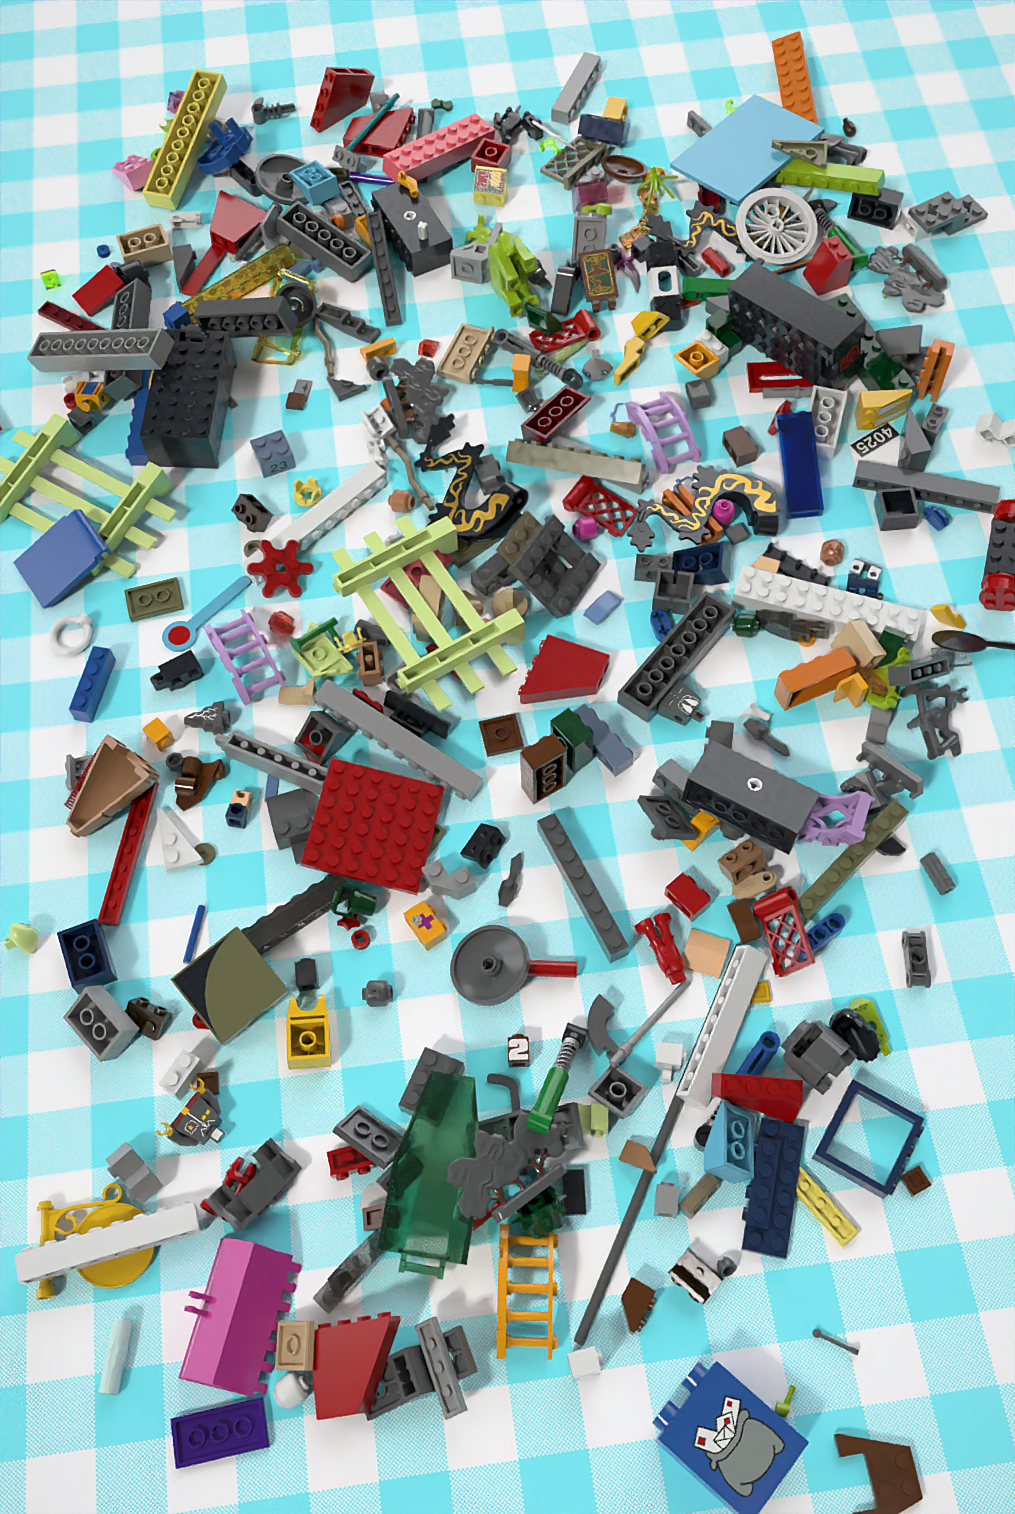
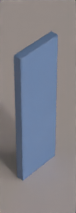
(271, 786)

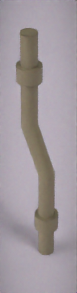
(328, 360)
(422, 495)

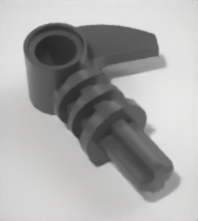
(261, 113)
(538, 277)

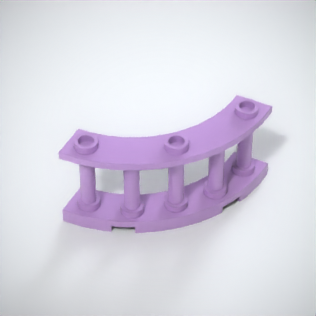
(639, 416)
(227, 656)

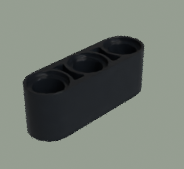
(245, 178)

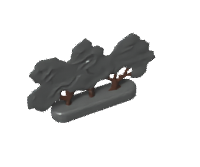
(908, 283)
(420, 395)
(500, 1164)

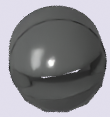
(726, 1266)

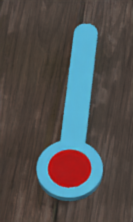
(182, 635)

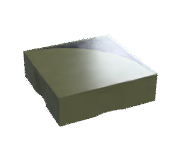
(230, 985)

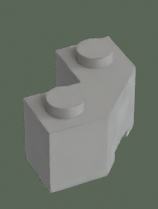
(456, 885)
(133, 1172)

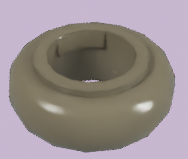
(249, 545)

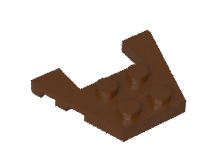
(889, 1470)

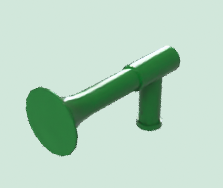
(328, 626)

